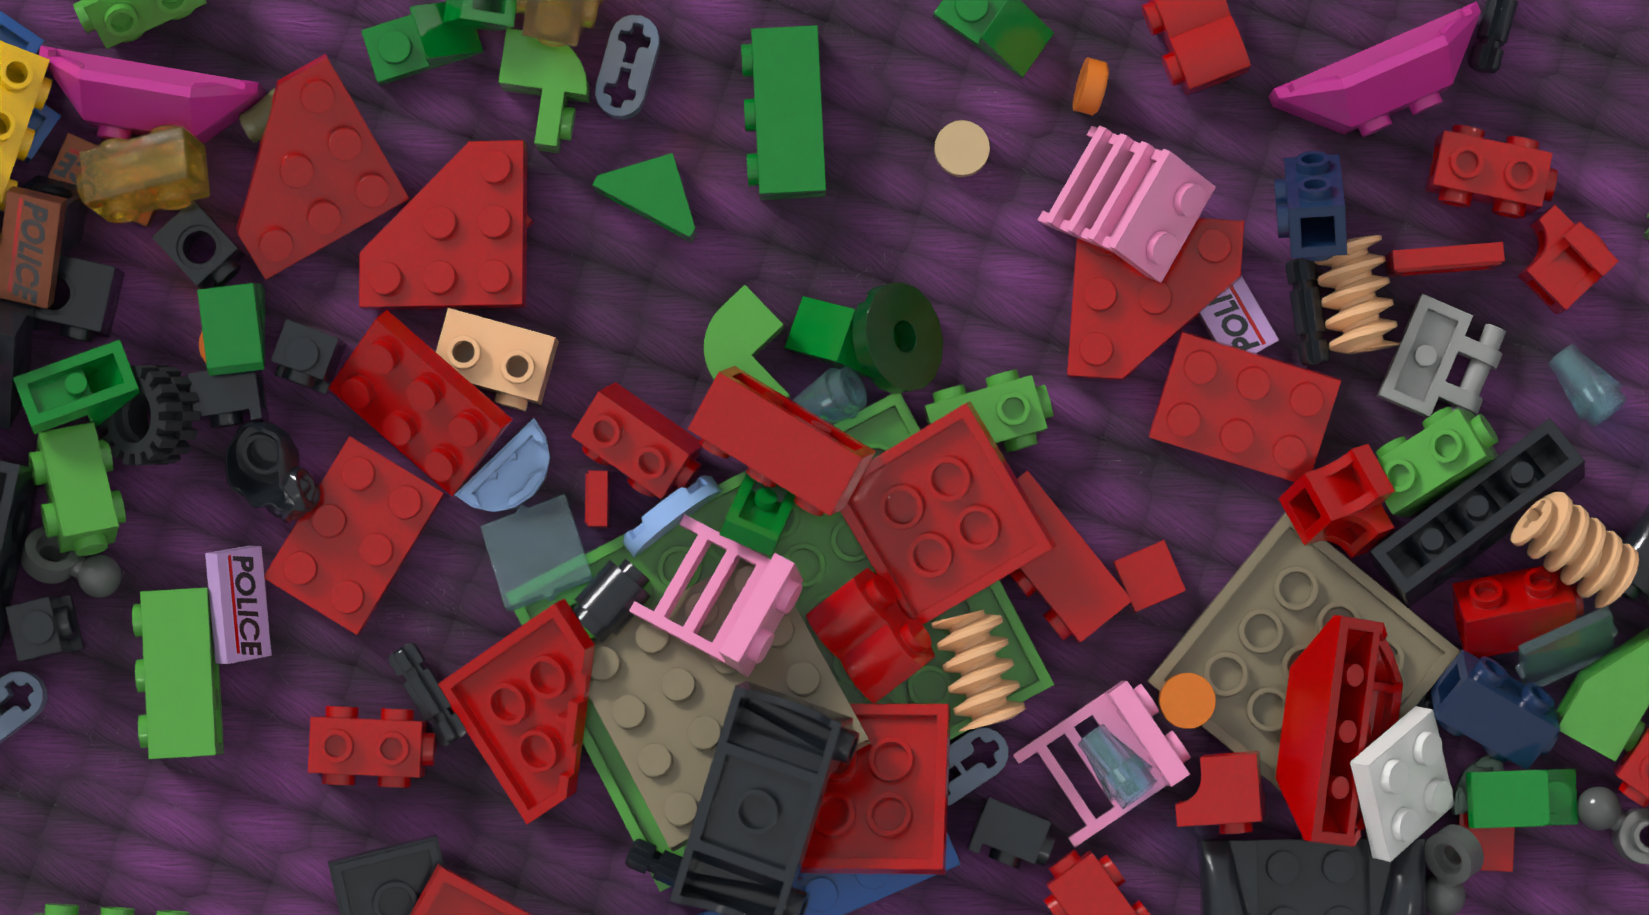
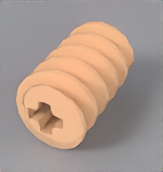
(1357, 299)
(1579, 545)
(979, 669)

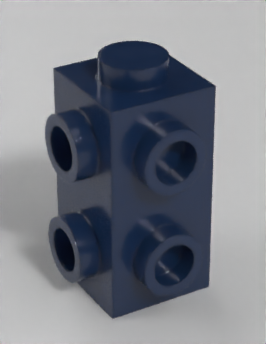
(1312, 206)
(1495, 710)

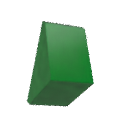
(651, 191)
(233, 328)
(825, 334)

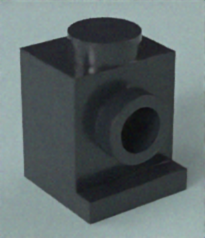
(307, 356)
(228, 397)
(44, 628)
(1011, 834)

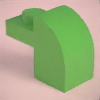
(549, 73)
(739, 334)

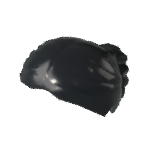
(267, 471)

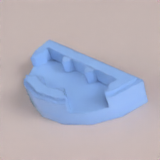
(511, 474)
(669, 513)

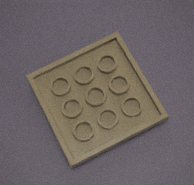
(1270, 618)
(671, 700)

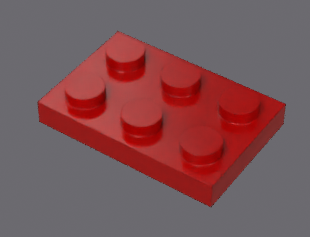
(419, 403)
(1244, 407)
(355, 537)

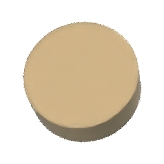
(961, 148)

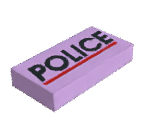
(1238, 320)
(238, 604)

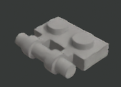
(1427, 354)

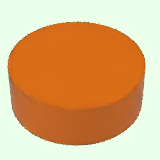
(1090, 86)
(1187, 700)

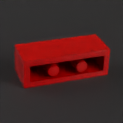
(780, 442)
(1069, 576)

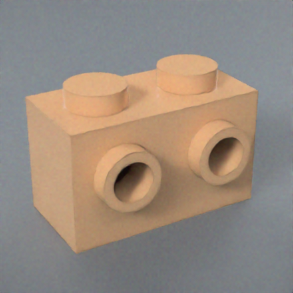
(498, 357)

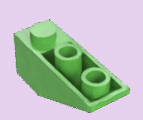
(1609, 699)

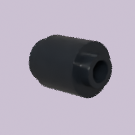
(608, 598)

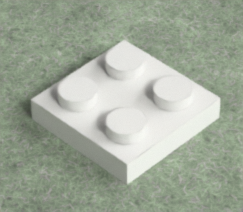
(1402, 783)

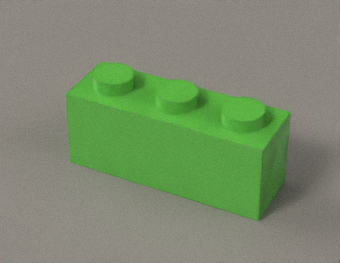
(178, 674)

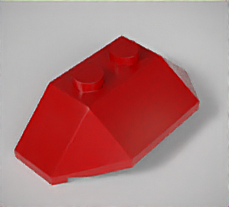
(1336, 705)

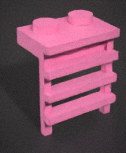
(1130, 201)
(755, 614)
(1129, 718)

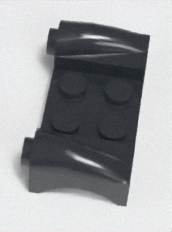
(761, 804)
(1308, 878)

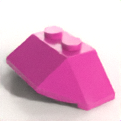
(1383, 78)
(137, 96)

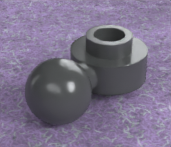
(96, 575)
(1601, 809)
(1453, 858)

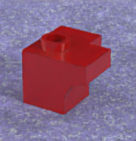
(1565, 261)
(1342, 503)
(1227, 795)

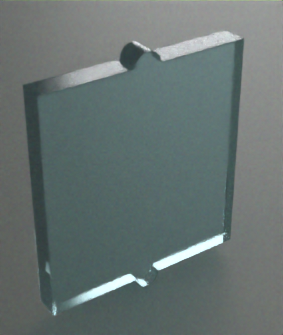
(536, 553)
(1567, 648)

